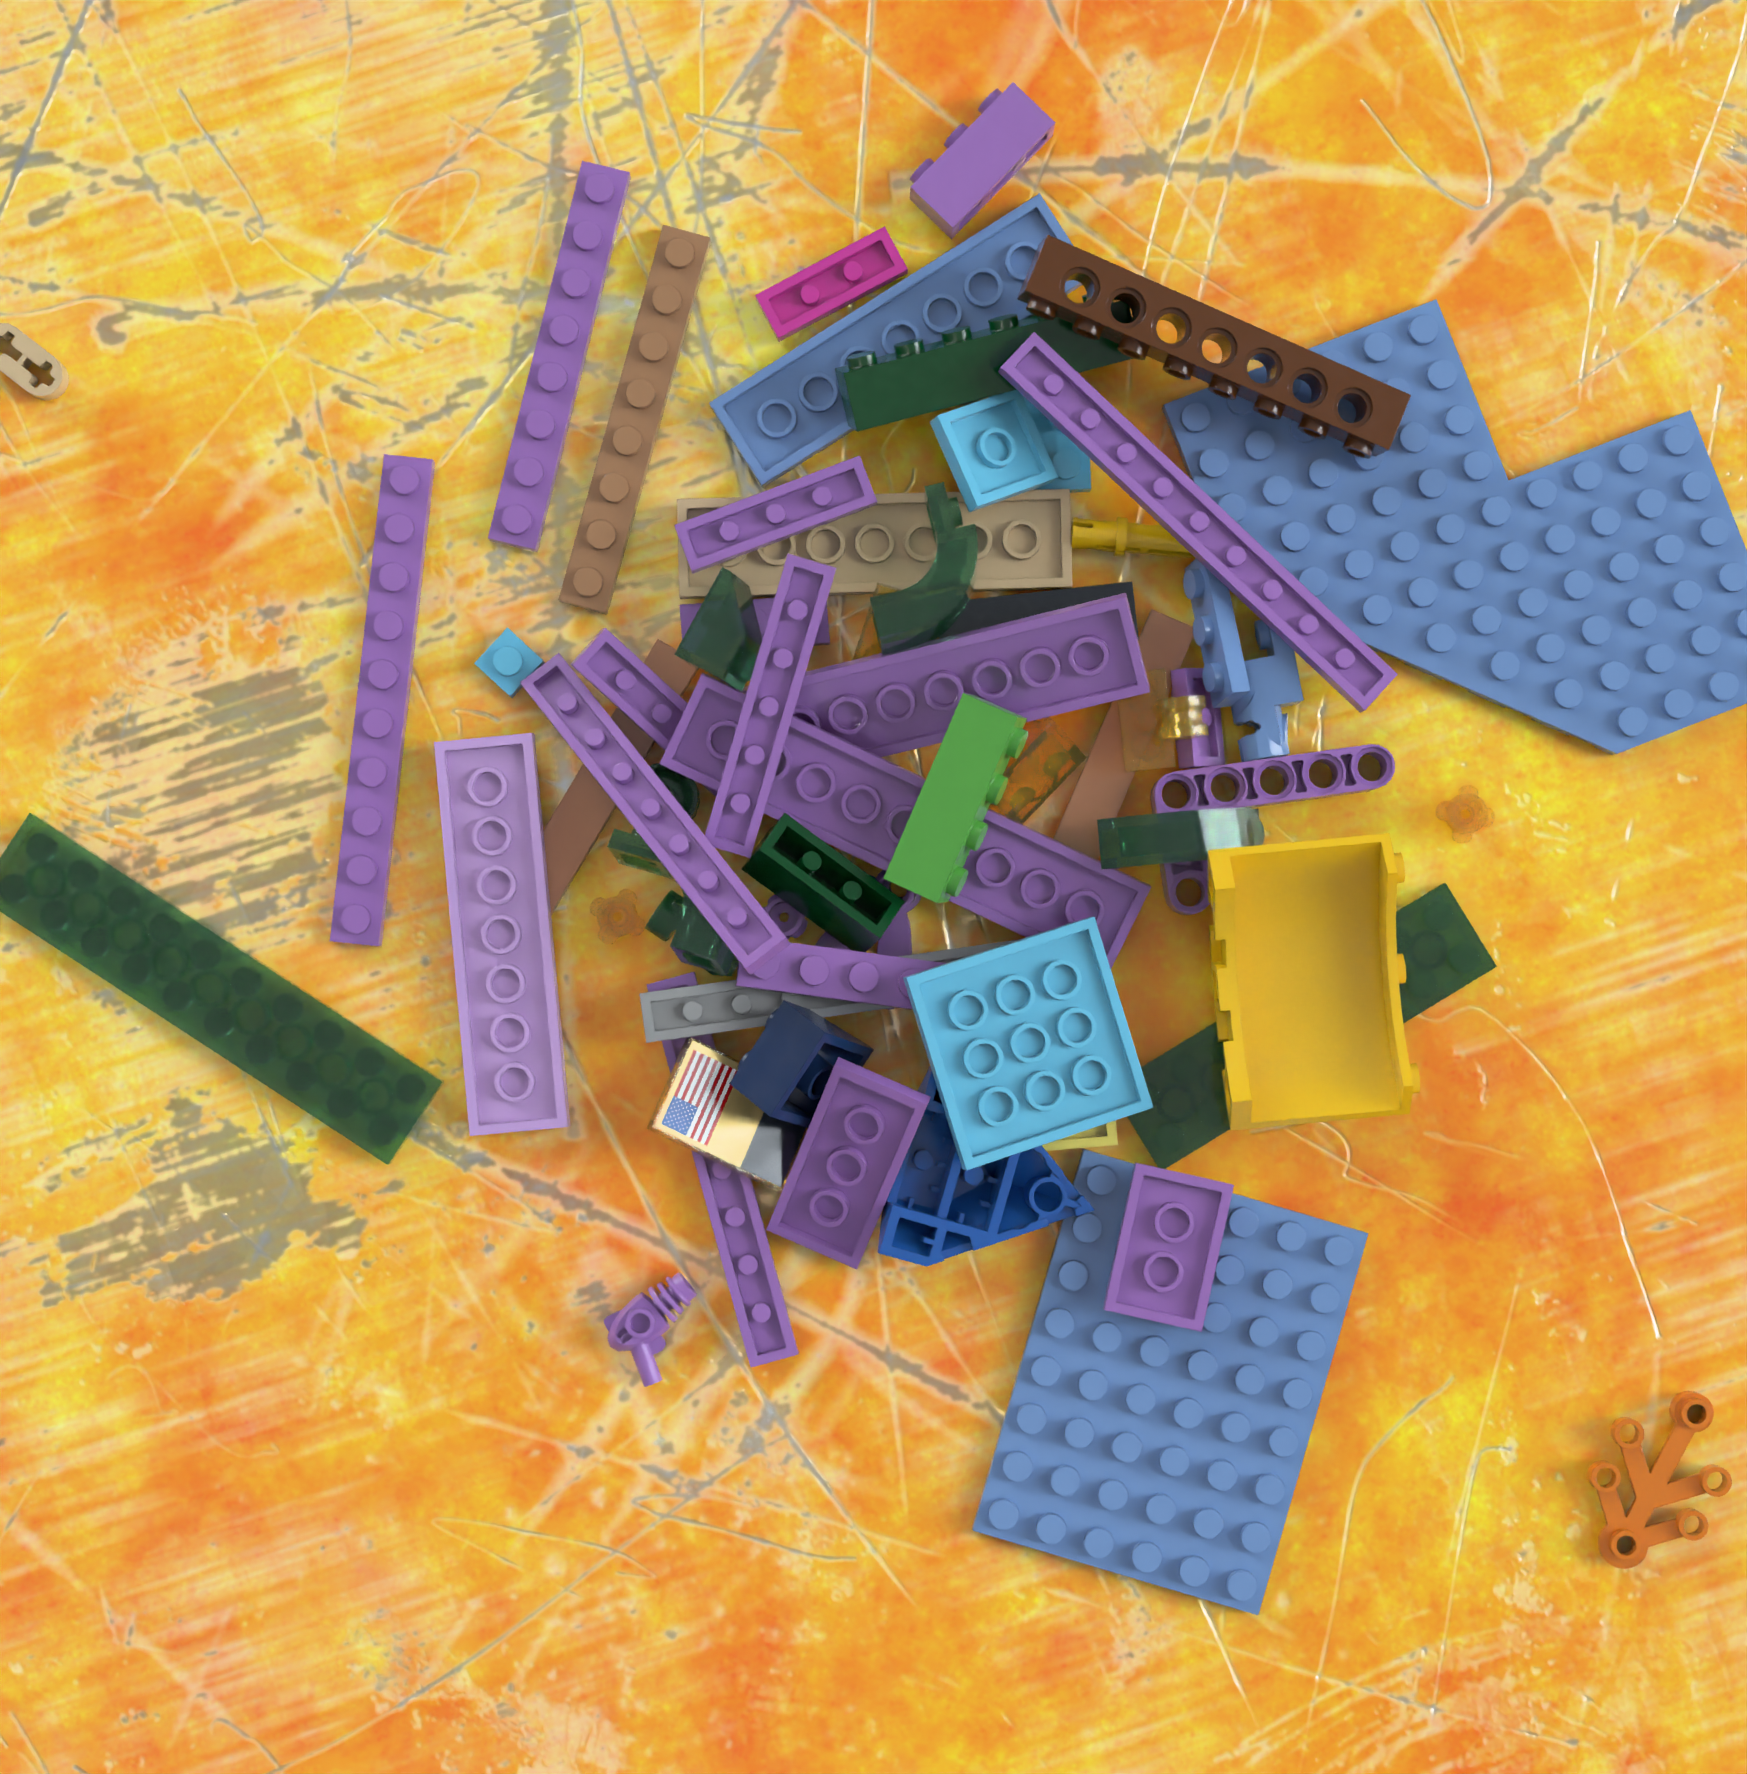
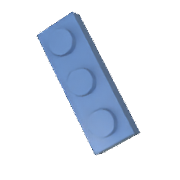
(1217, 635)

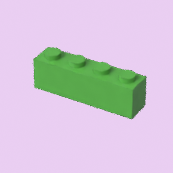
(956, 799)

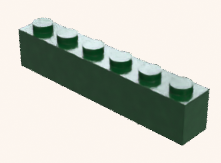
(959, 367)

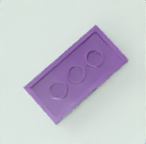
(848, 1162)

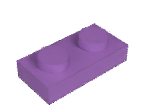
(1199, 751)

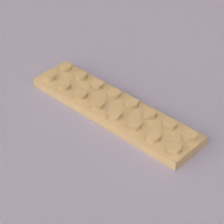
(1020, 546)

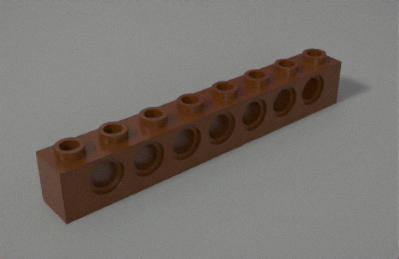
(1376, 404)

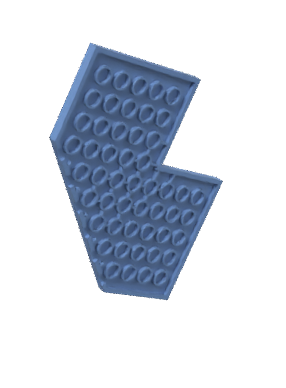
(1570, 594)

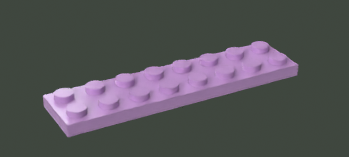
(502, 934)

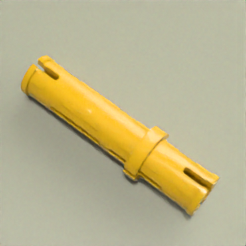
(1124, 538)

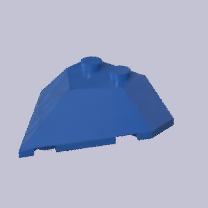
(949, 1211)

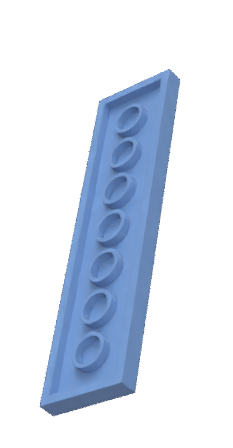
(796, 401)

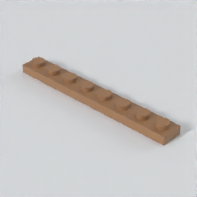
(635, 419)

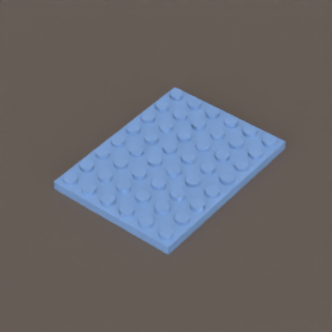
(1163, 1440)

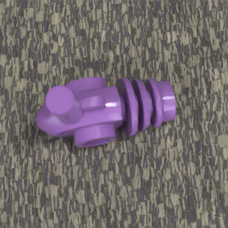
(643, 1322)

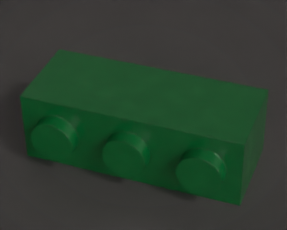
(822, 885)

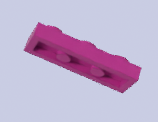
(831, 284)

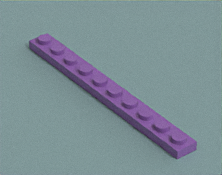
(1197, 522)
(382, 700)

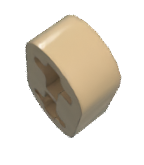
(32, 353)

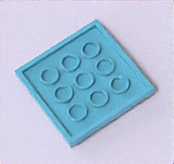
(1028, 1043)

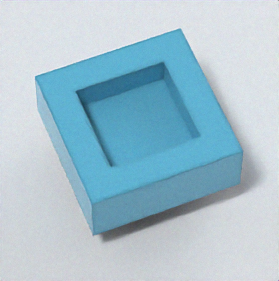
(509, 662)

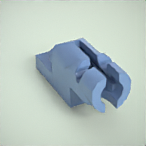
(1273, 685)

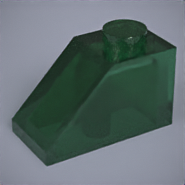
(724, 633)

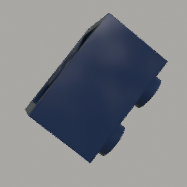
(793, 1063)

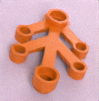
(1653, 1486)

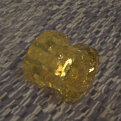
(1182, 718)

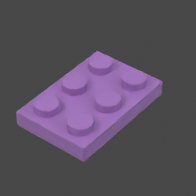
(1168, 1246)

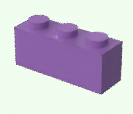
(980, 159)

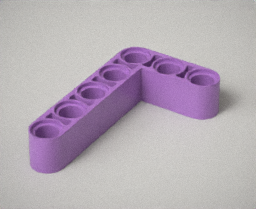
(1249, 793)

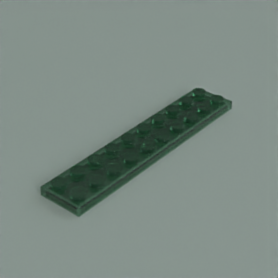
(213, 989)

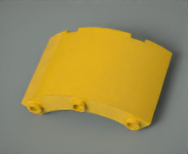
(1309, 981)

